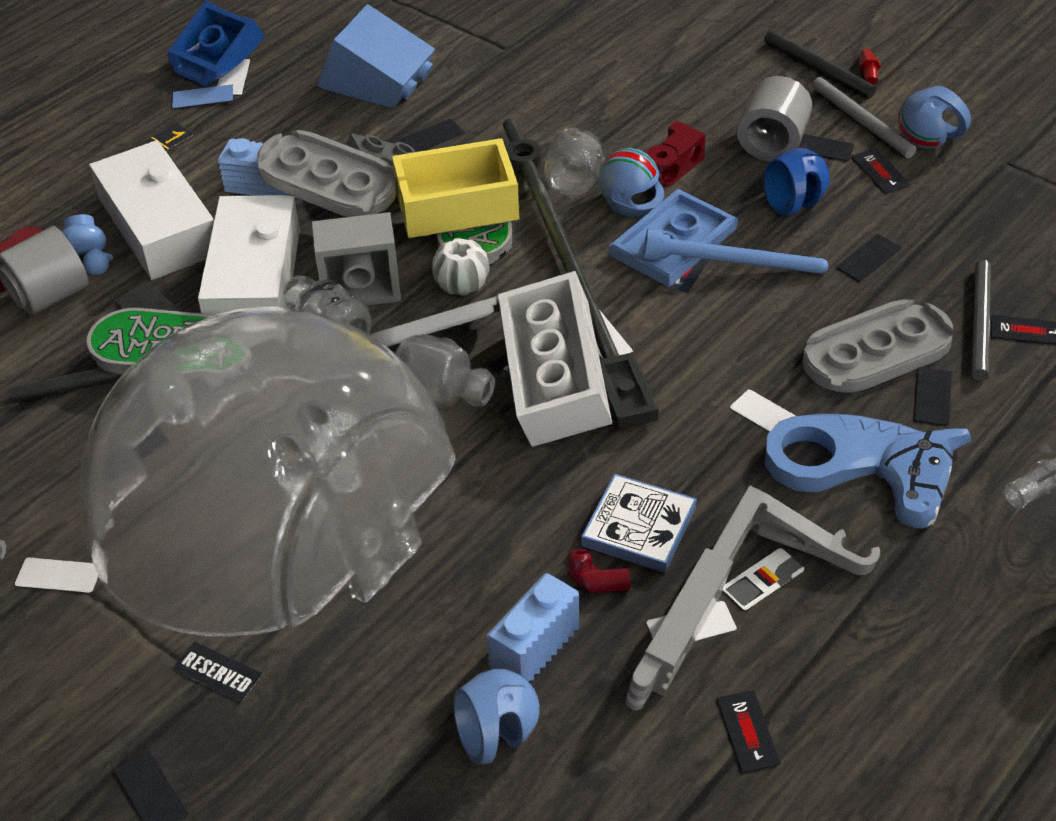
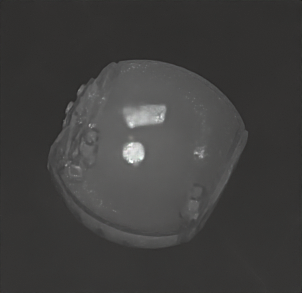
(258, 472)

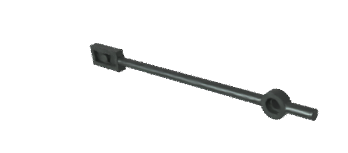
(624, 382)

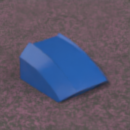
(213, 44)

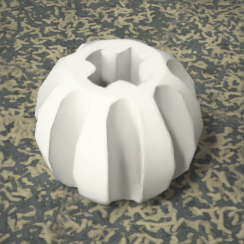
(460, 266)

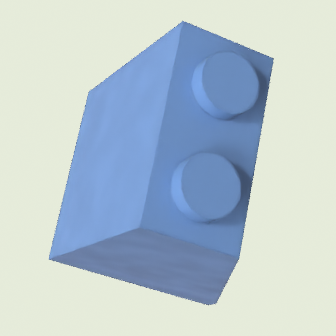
(376, 60)

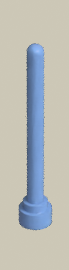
(660, 245)

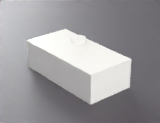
(154, 208)
(250, 253)
(553, 359)

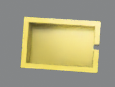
(456, 188)

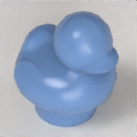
(88, 242)

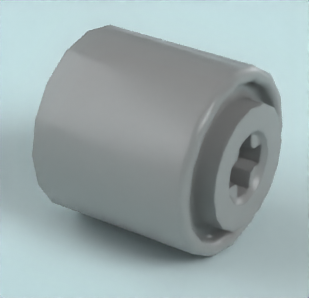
(774, 117)
(42, 271)

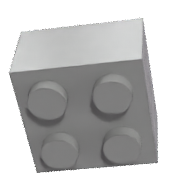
(359, 256)

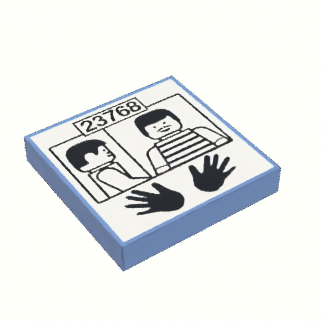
(639, 523)

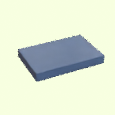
(681, 218)

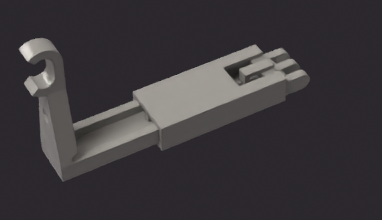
(709, 577)

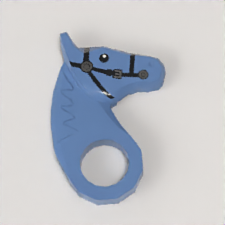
(908, 459)

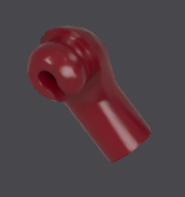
(592, 578)

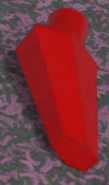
(869, 66)

